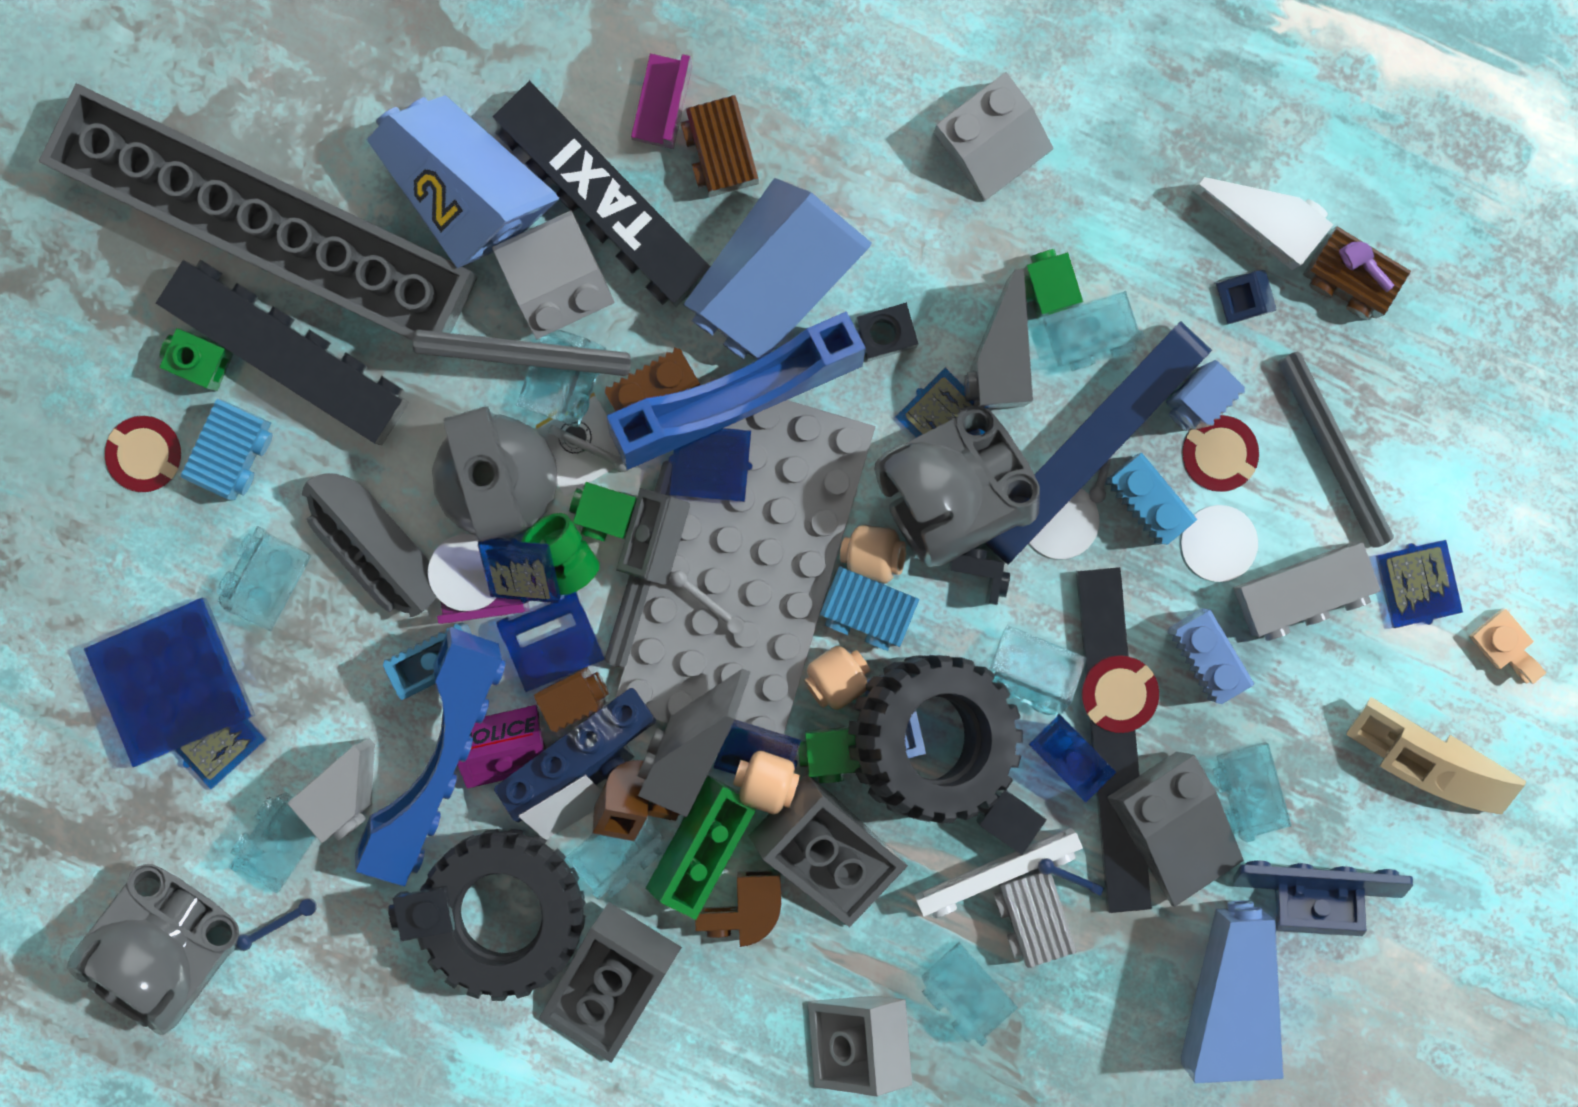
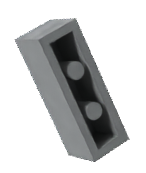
(1307, 591)

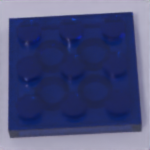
(169, 682)

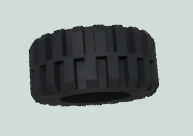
(987, 746)
(561, 907)

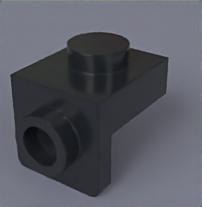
(975, 563)
(421, 913)

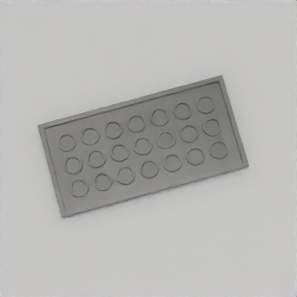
(758, 563)

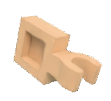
(1505, 642)

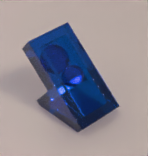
(1072, 758)

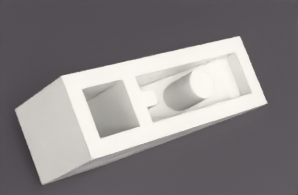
(1275, 220)

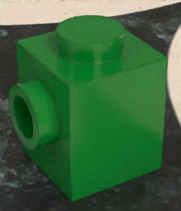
(1051, 283)
(195, 359)
(602, 511)
(827, 754)

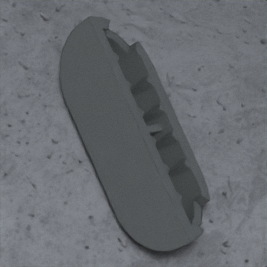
(368, 543)

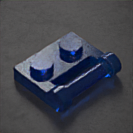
(556, 654)

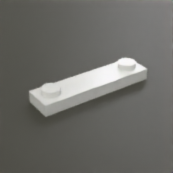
(942, 898)

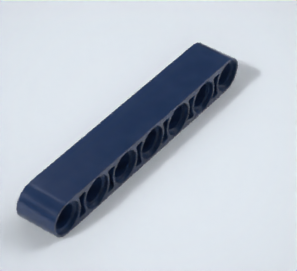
(1106, 432)

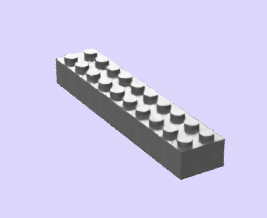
(255, 216)

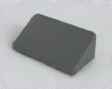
(653, 536)

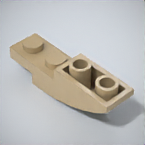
(1435, 766)

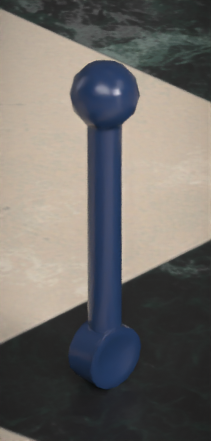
(1046, 867)
(306, 908)

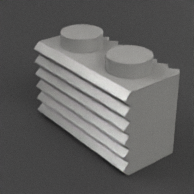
(1036, 918)

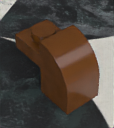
(619, 808)
(756, 910)

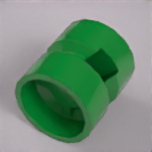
(572, 557)

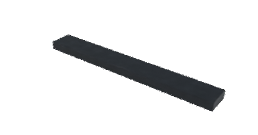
(1103, 637)

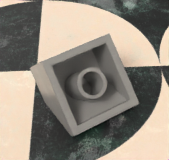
(994, 136)
(553, 275)
(339, 795)
(860, 1044)

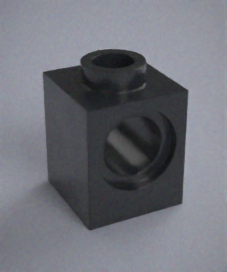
(899, 319)
(1011, 821)

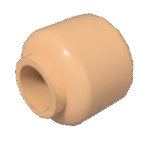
(874, 553)
(837, 677)
(766, 782)

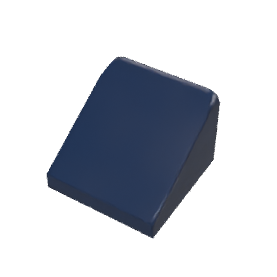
(1246, 296)

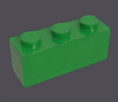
(700, 848)

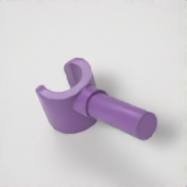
(1361, 253)

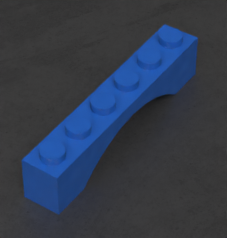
(676, 419)
(396, 833)

